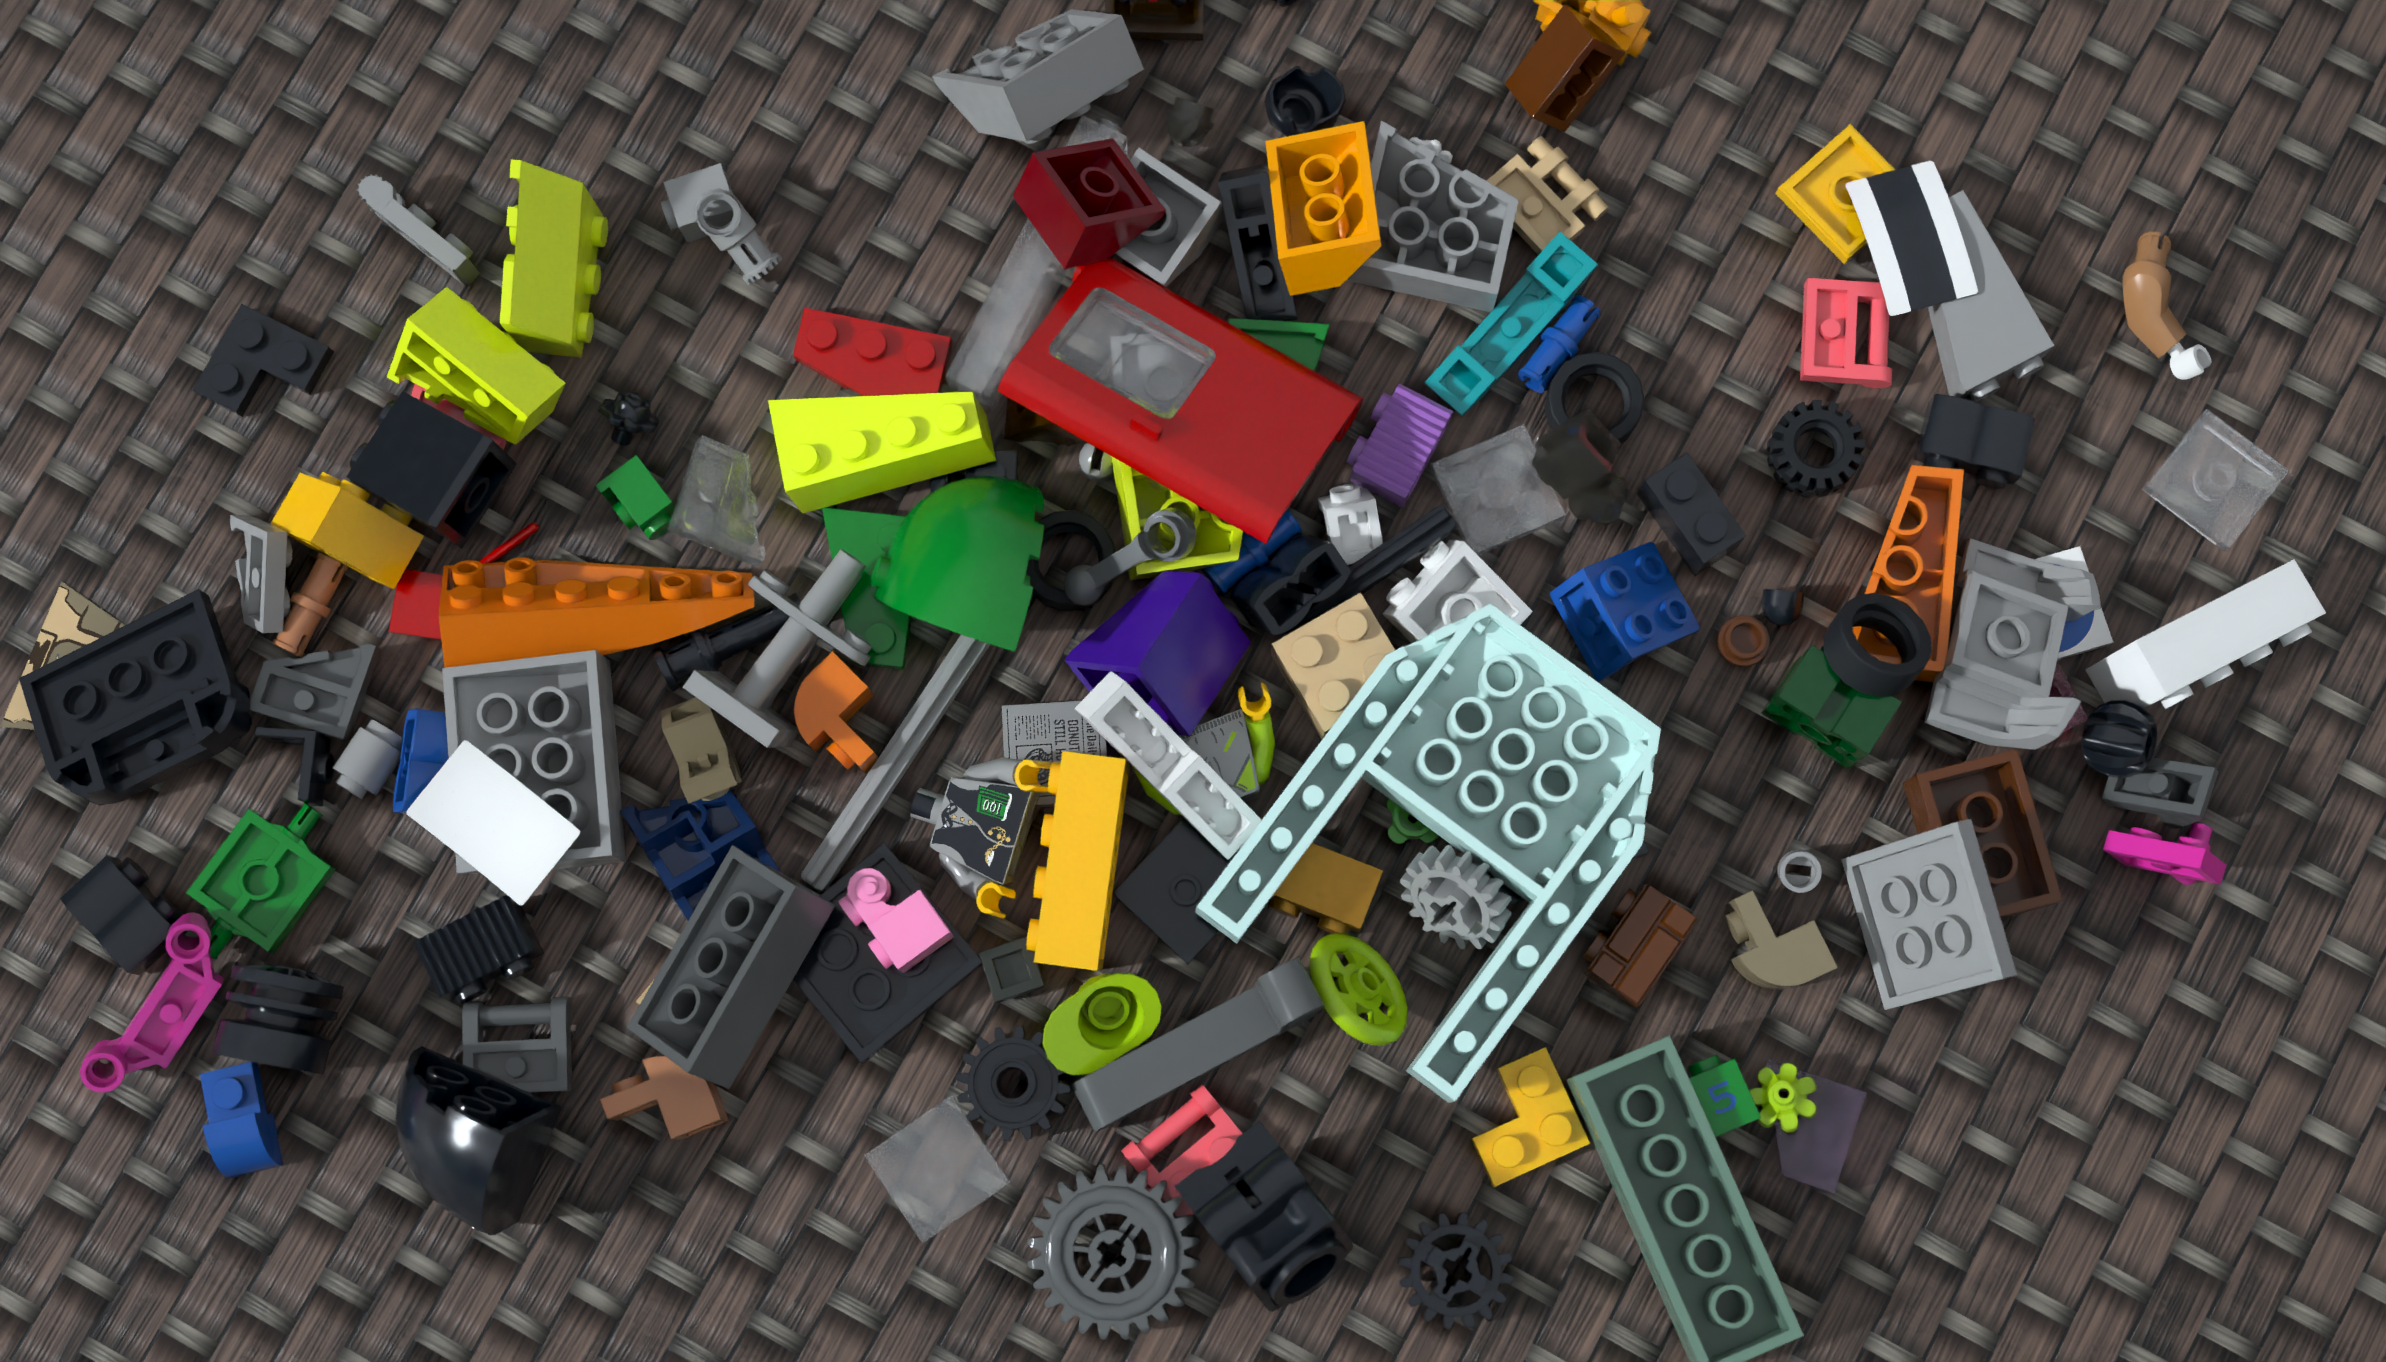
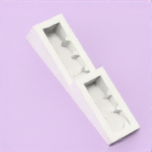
(1169, 764)

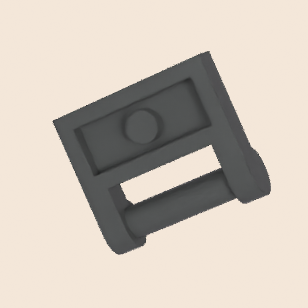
(526, 1064)

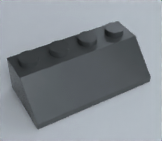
(730, 968)

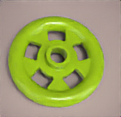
(1358, 989)

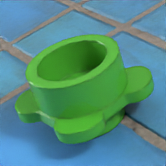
(1403, 829)

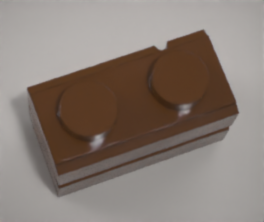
(1639, 944)

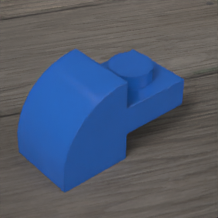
(239, 1129)

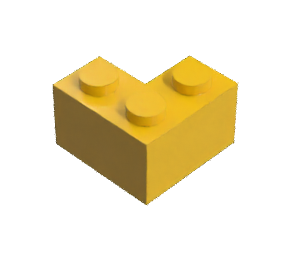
(341, 524)

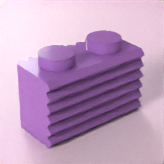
(1399, 444)

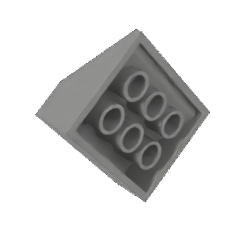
(554, 733)

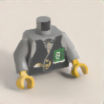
(983, 825)

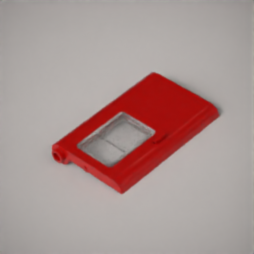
(1180, 395)

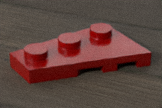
(872, 355)

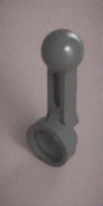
(1086, 583)

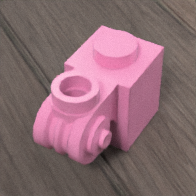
(902, 931)

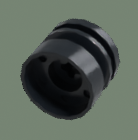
(278, 1018)

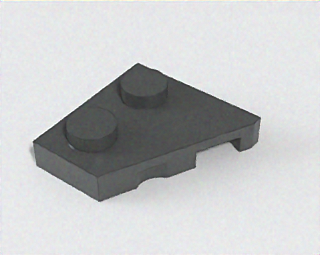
(316, 690)

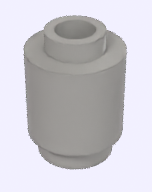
(368, 759)

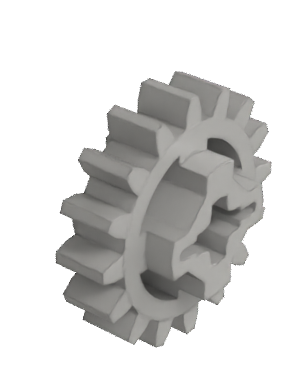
(1455, 897)

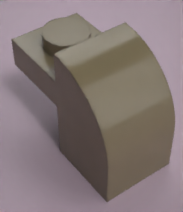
(700, 750)
(1771, 960)

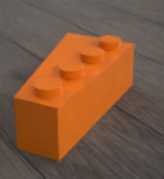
(1920, 561)

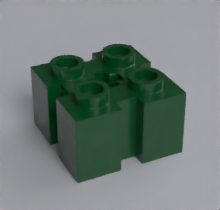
(1828, 711)

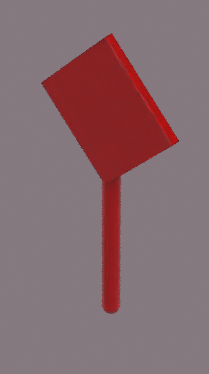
(419, 593)

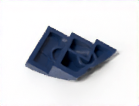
(692, 841)

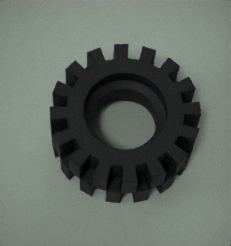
(1832, 424)

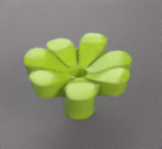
(1783, 1109)

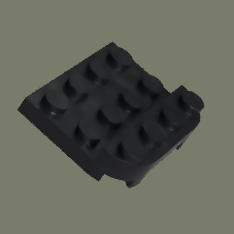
(138, 703)

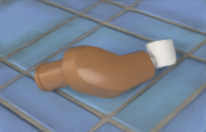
(2147, 310)

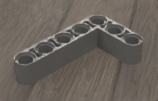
(1201, 1045)

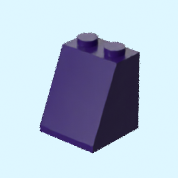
(1170, 647)

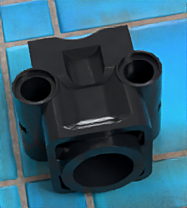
(1267, 1219)

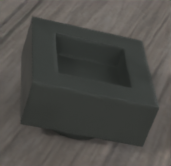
(1011, 970)

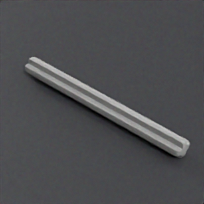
(893, 762)

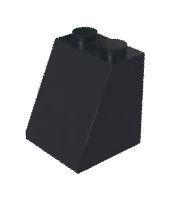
(431, 468)

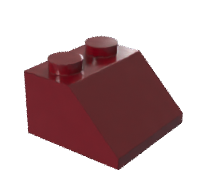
(1086, 201)

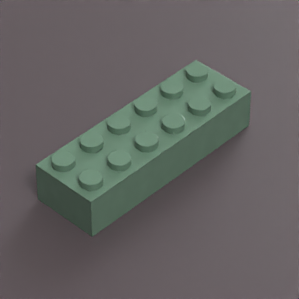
(1684, 1206)

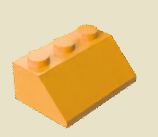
(1323, 205)

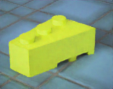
(476, 367)

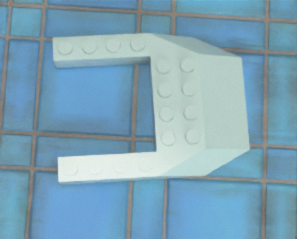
(1502, 760)

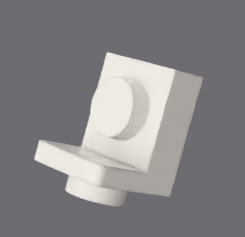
(1351, 521)

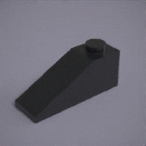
(1254, 245)

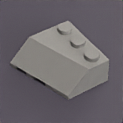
(1045, 77)
(1437, 226)

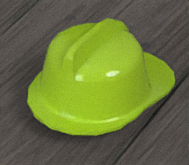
(1101, 1022)

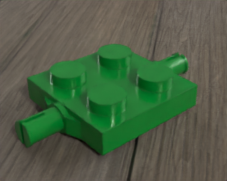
(261, 880)

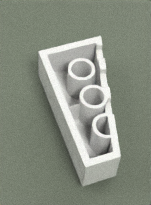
(2209, 640)

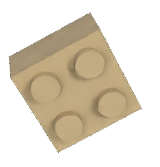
(1331, 659)

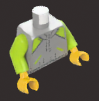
(1234, 747)

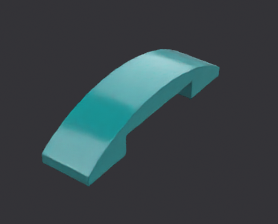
(1512, 325)

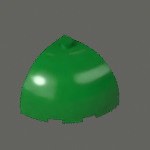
(966, 559)

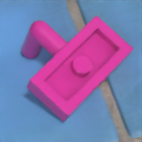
(2185, 860)

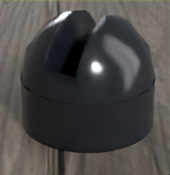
(1782, 606)

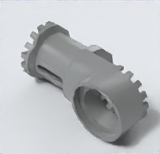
(735, 234)

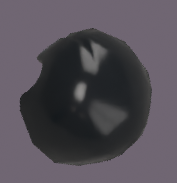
(1304, 101)

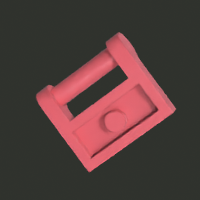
(1831, 333)
(1200, 1155)

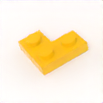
(1544, 1126)

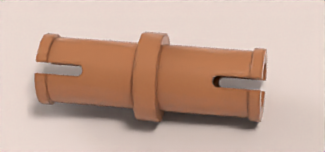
(310, 604)

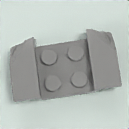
(2008, 648)

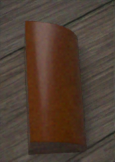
(1564, 69)

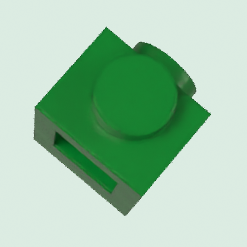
(640, 498)

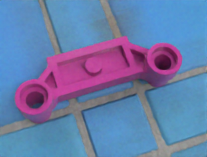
(166, 1013)

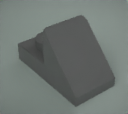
(2165, 788)

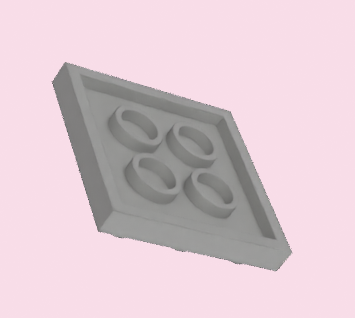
(1928, 915)

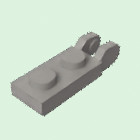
(417, 228)

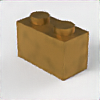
(1329, 889)

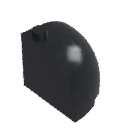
(471, 1139)

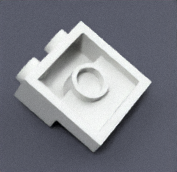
(1447, 590)

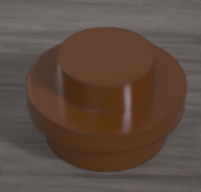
(1743, 640)

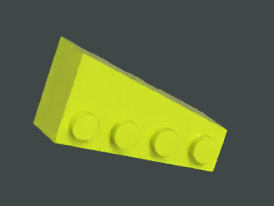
(875, 443)

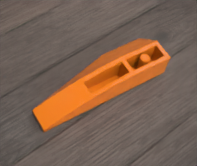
(573, 607)

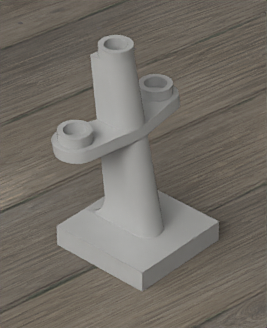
(751, 701)

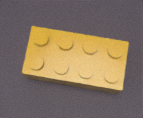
(1080, 862)

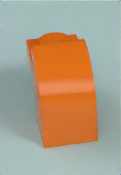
(824, 706)

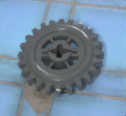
(1144, 1210)

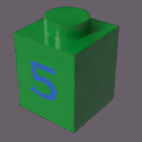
(1723, 1094)

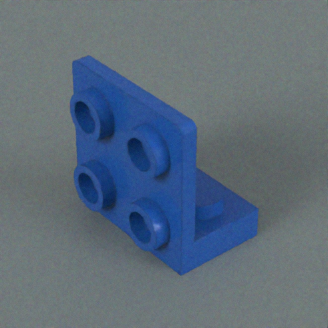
(1623, 609)

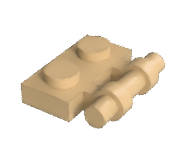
(1539, 210)

